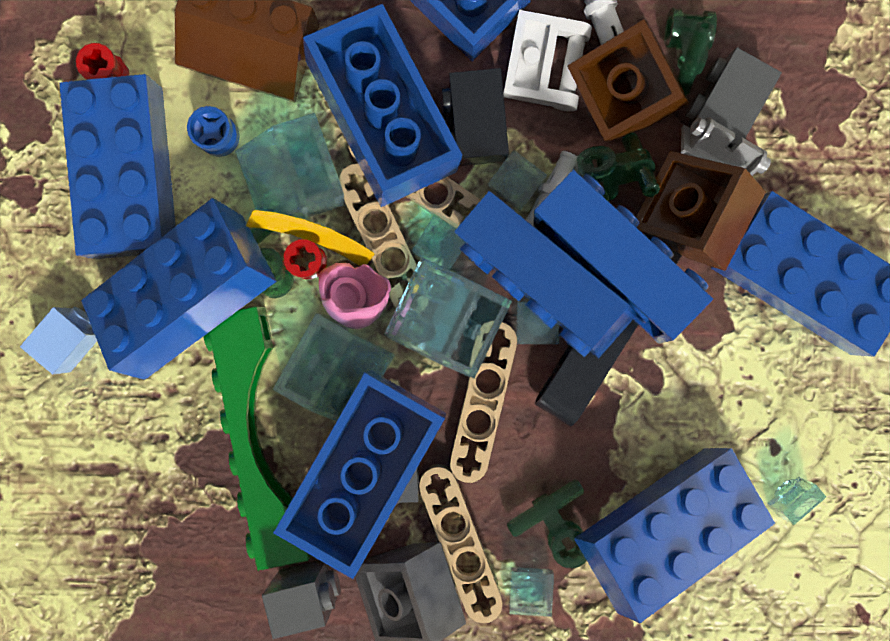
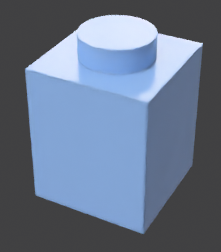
(61, 339)

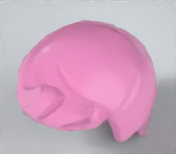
(353, 294)

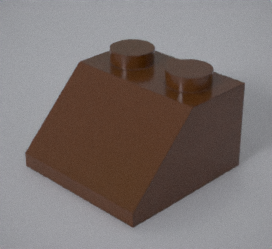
(628, 82)
(701, 208)

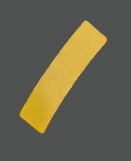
(313, 232)

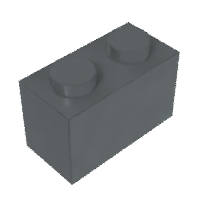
(736, 92)
(300, 598)

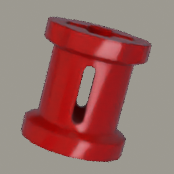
(98, 62)
(295, 251)

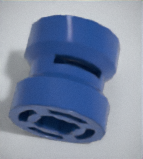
(206, 125)

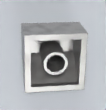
(410, 594)

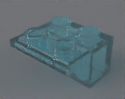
(291, 170)
(447, 318)
(329, 366)

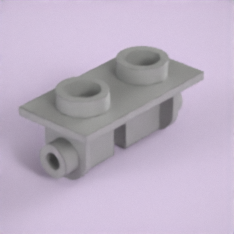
(711, 141)

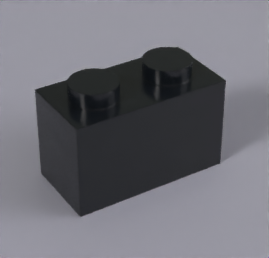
(477, 115)

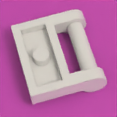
(533, 58)

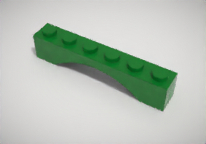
(240, 352)

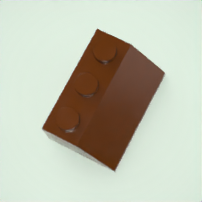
(246, 42)

